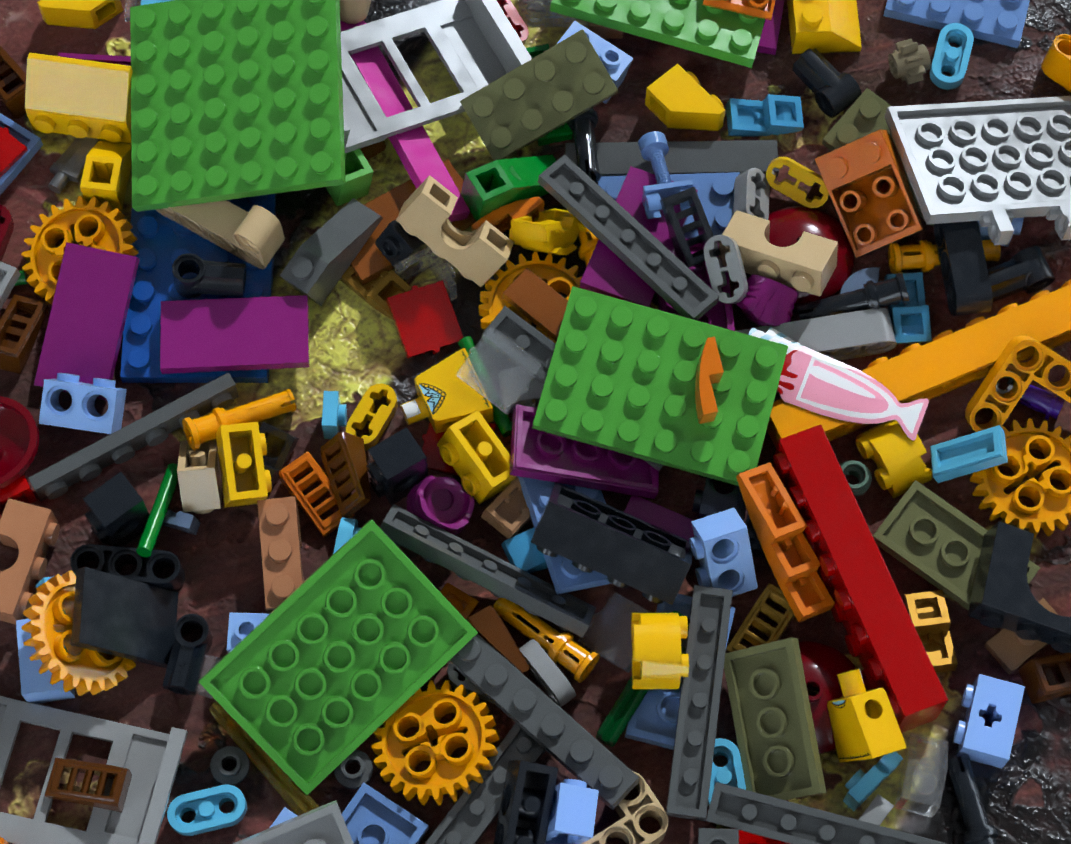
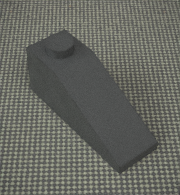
(330, 251)

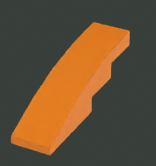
(783, 542)

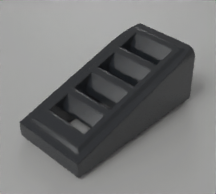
(677, 232)

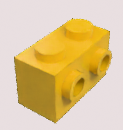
(477, 457)
(242, 464)

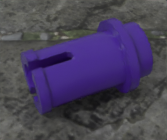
(1042, 401)

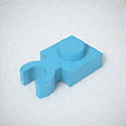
(863, 785)

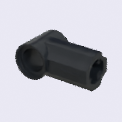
(831, 89)
(1024, 271)
(212, 277)
(187, 657)

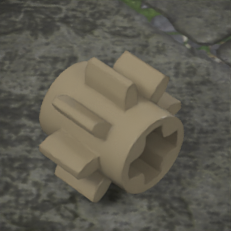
(909, 61)

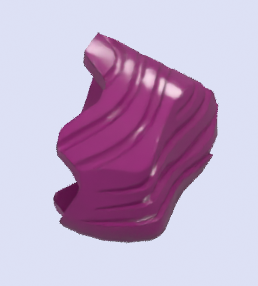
(767, 302)
(441, 503)

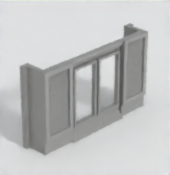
(468, 37)
(146, 753)

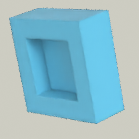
(333, 414)

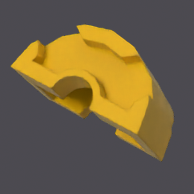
(549, 233)
(895, 456)
(657, 650)

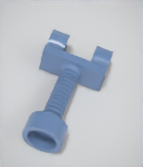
(654, 148)

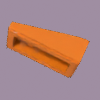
(296, 470)

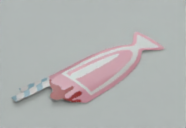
(838, 389)

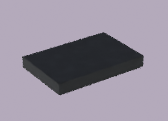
(123, 617)

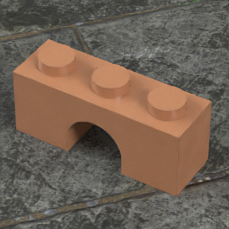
(31, 532)
(280, 549)

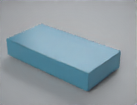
(968, 454)

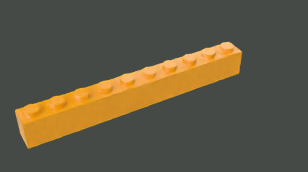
(947, 360)

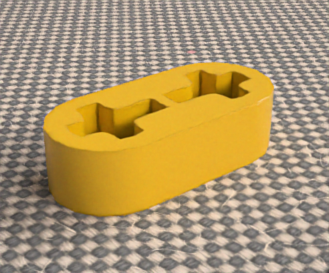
(793, 189)
(378, 421)

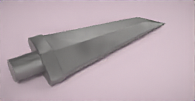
(71, 163)

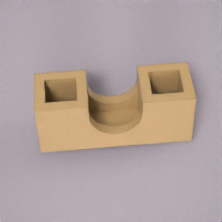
(473, 253)
(801, 266)

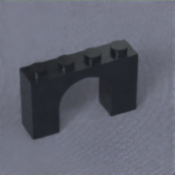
(1003, 593)

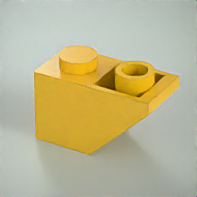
(79, 13)
(683, 102)
(107, 173)

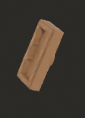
(508, 511)
(1013, 651)

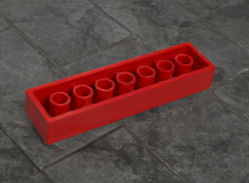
(859, 580)

